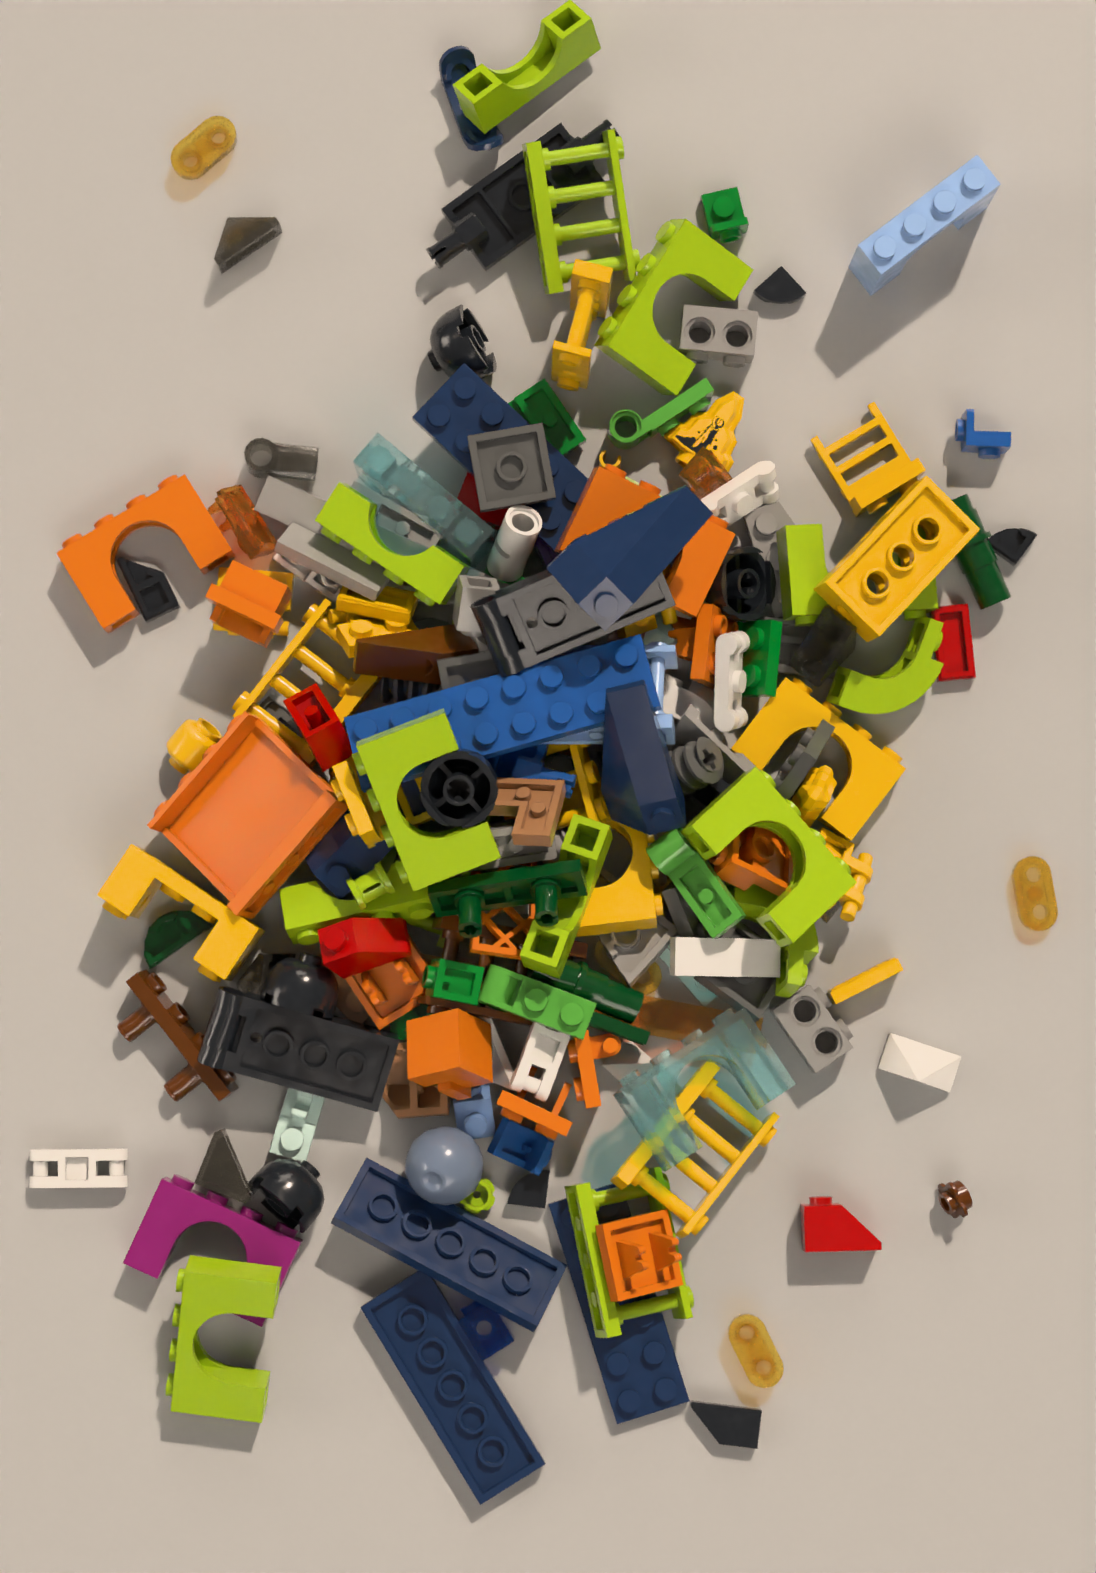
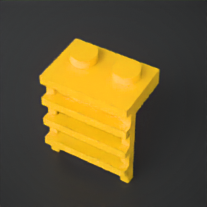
(875, 488)
(362, 818)

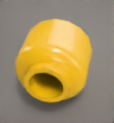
(190, 743)

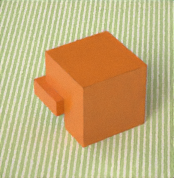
(249, 603)
(450, 1052)

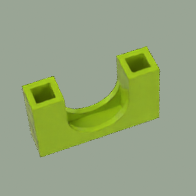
(631, 333)
(804, 566)
(423, 854)
(817, 875)
(199, 1381)

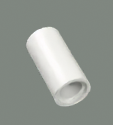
(514, 543)

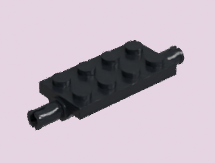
(497, 211)

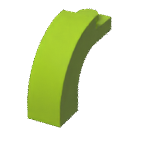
(898, 685)
(793, 956)

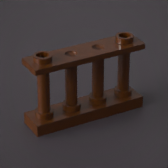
(452, 937)

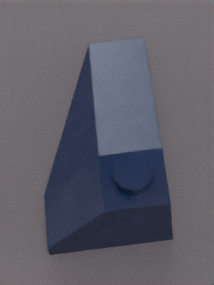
(621, 560)
(636, 764)
(345, 857)

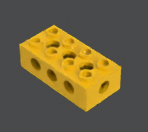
(921, 560)

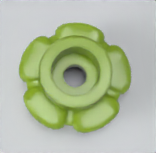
(484, 1202)

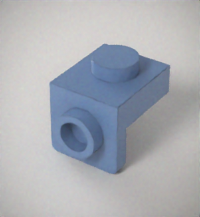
(476, 1113)

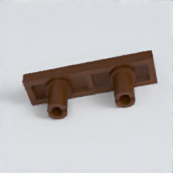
(174, 1019)

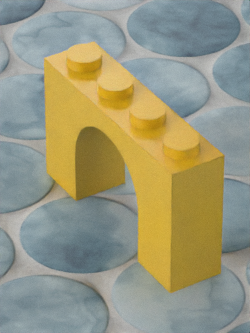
(870, 769)
(629, 900)

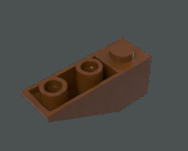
(410, 653)

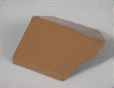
(409, 1098)

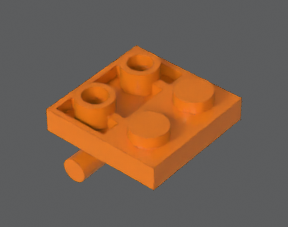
(584, 1054)

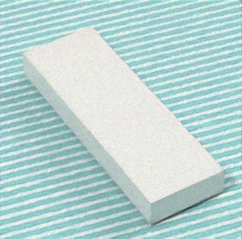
(724, 957)

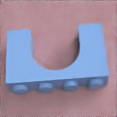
(950, 202)

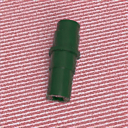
(979, 562)
(584, 982)

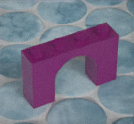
(179, 1206)

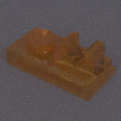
(704, 473)
(247, 524)

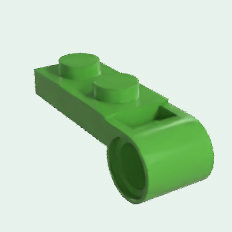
(662, 420)
(696, 882)
(536, 1001)

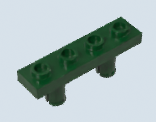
(508, 888)

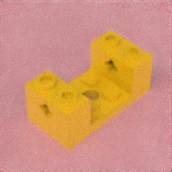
(137, 881)

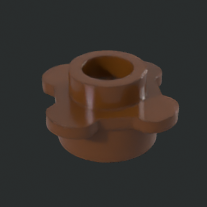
(954, 1198)

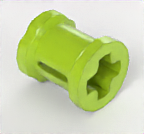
(370, 886)

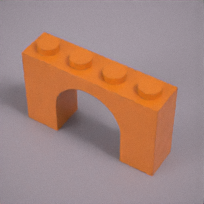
(612, 497)
(93, 557)

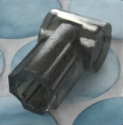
(286, 461)

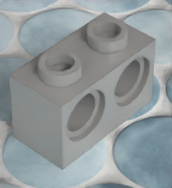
(718, 324)
(805, 1033)

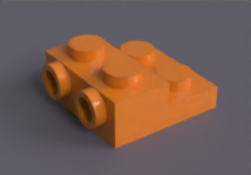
(755, 858)

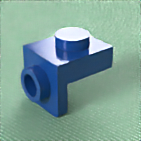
(985, 443)
(521, 1146)

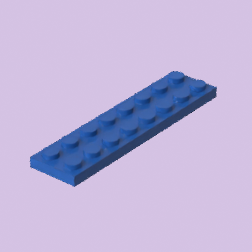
(523, 708)

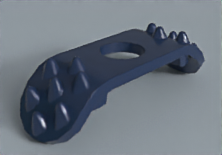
(453, 66)

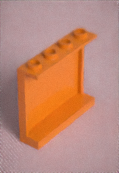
(248, 813)

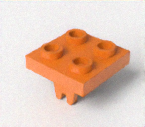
(699, 642)
(391, 988)
(546, 1122)
(639, 1255)

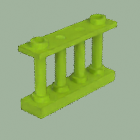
(545, 198)
(609, 1315)

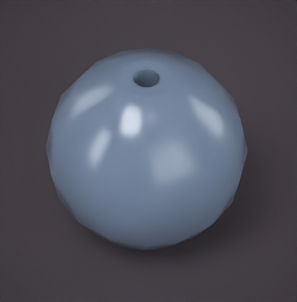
(444, 1165)

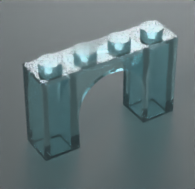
(395, 475)
(651, 1098)

